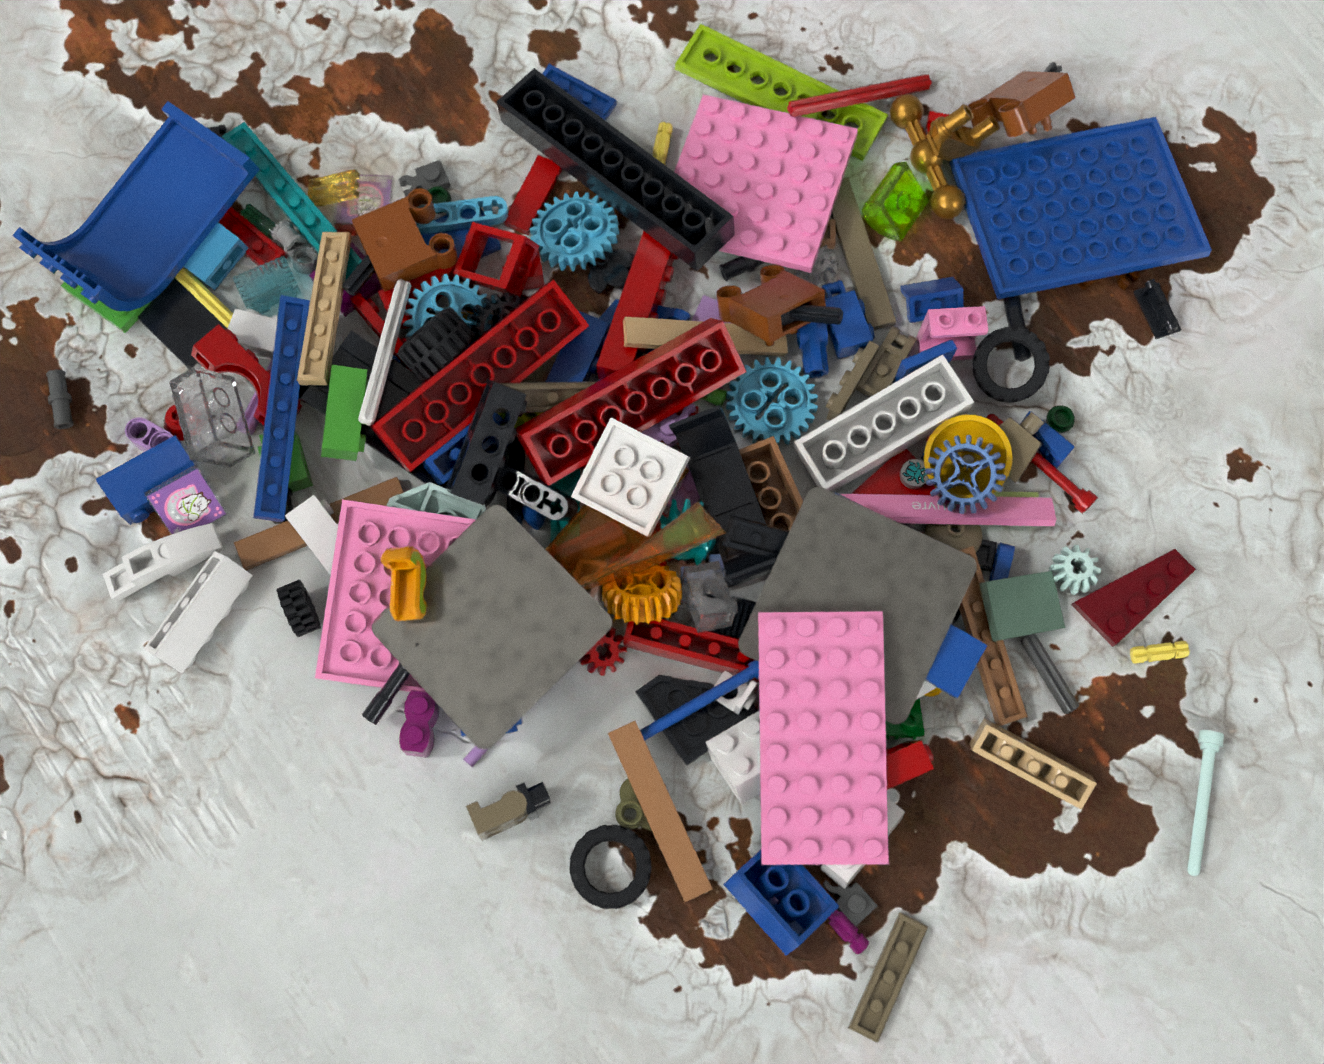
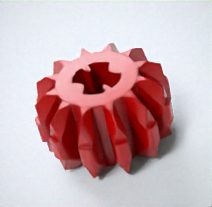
(613, 648)

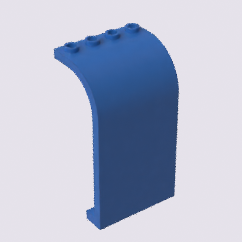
(150, 216)

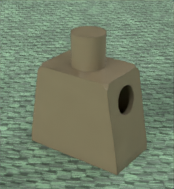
(1022, 443)

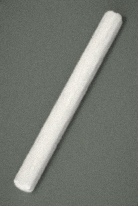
(384, 353)

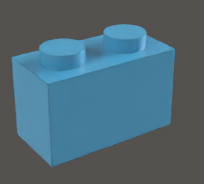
(216, 256)

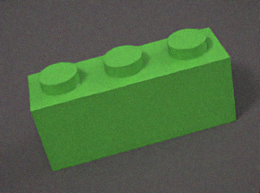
(344, 404)

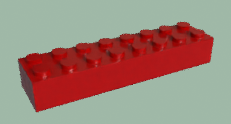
(502, 354)
(633, 395)

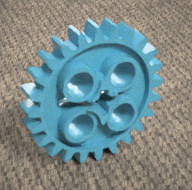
(575, 231)
(458, 295)
(751, 387)

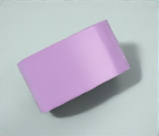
(153, 437)

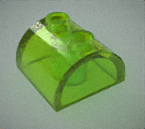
(895, 203)

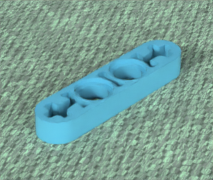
(455, 208)

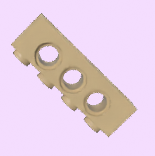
(1032, 763)

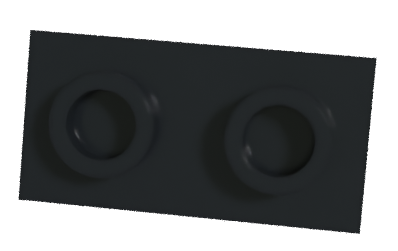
(1157, 310)

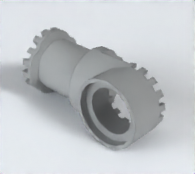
(295, 246)

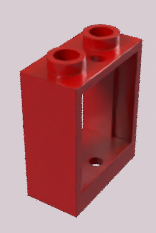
(512, 277)
(907, 761)

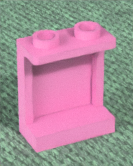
(953, 324)

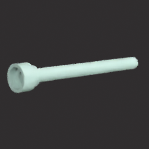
(1210, 744)

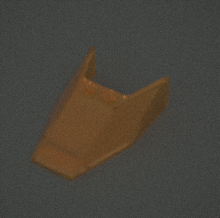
(604, 550)

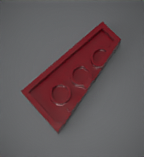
(1128, 600)

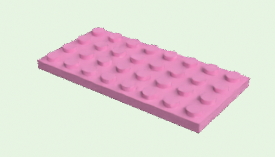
(822, 738)

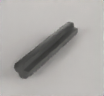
(1049, 673)

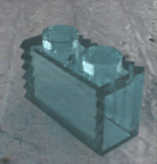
(265, 284)

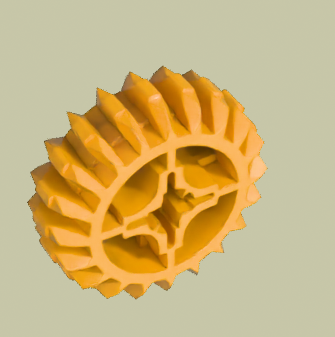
(644, 595)

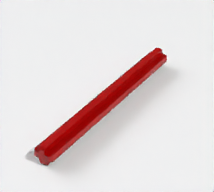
(858, 95)

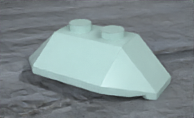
(436, 500)

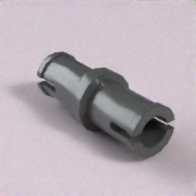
(59, 399)

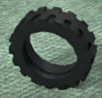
(1019, 335)
(583, 848)

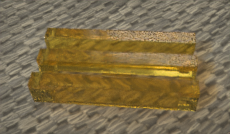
(332, 192)

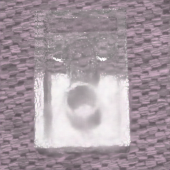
(211, 417)

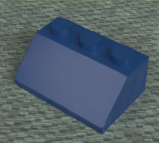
(130, 481)
(781, 900)

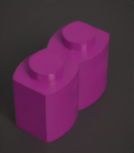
(417, 733)

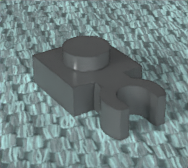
(427, 177)
(852, 901)

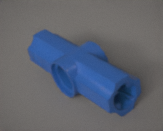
(813, 343)

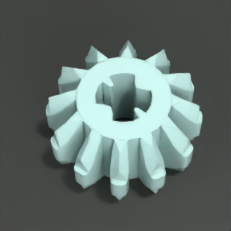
(1064, 568)

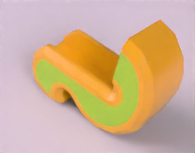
(407, 582)

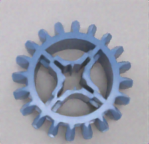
(952, 452)

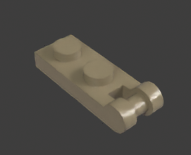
(886, 362)

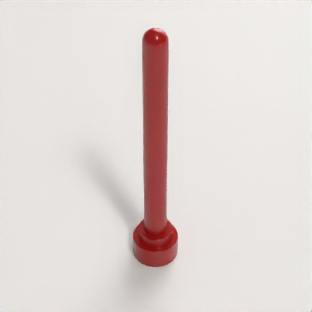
(1081, 498)

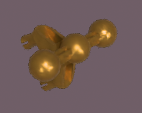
(945, 141)

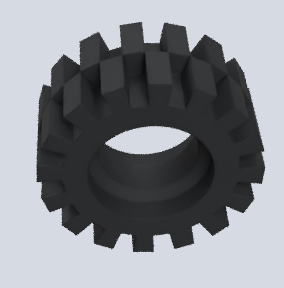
(298, 608)

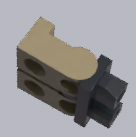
(509, 810)

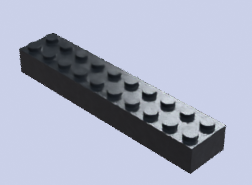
(616, 169)

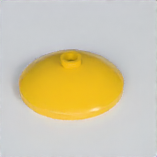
(976, 427)

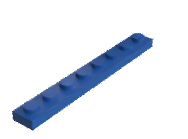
(281, 410)

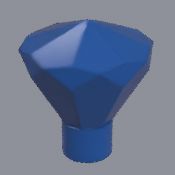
(533, 518)

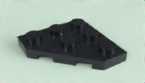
(689, 735)

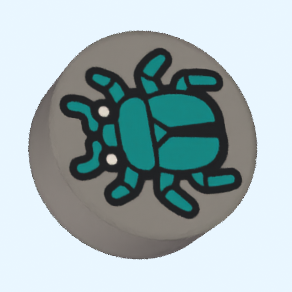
(913, 474)

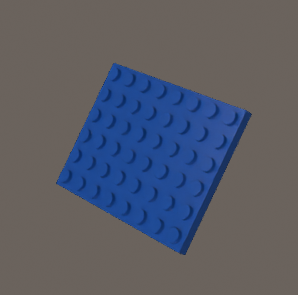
(1079, 207)

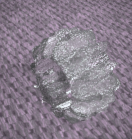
(824, 270)

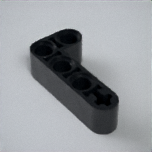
(524, 490)

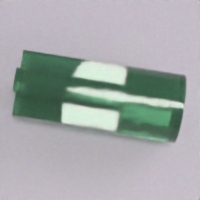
(258, 219)

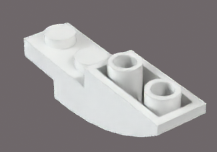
(162, 557)

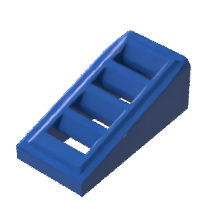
(1054, 446)

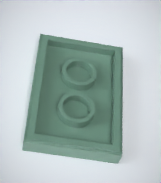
(1022, 605)

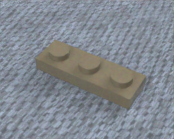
(850, 380)

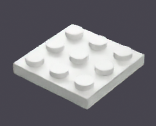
(630, 477)

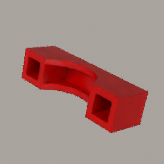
(222, 353)

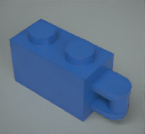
(853, 330)

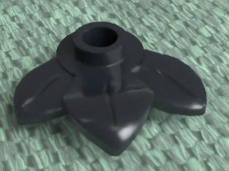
(611, 271)

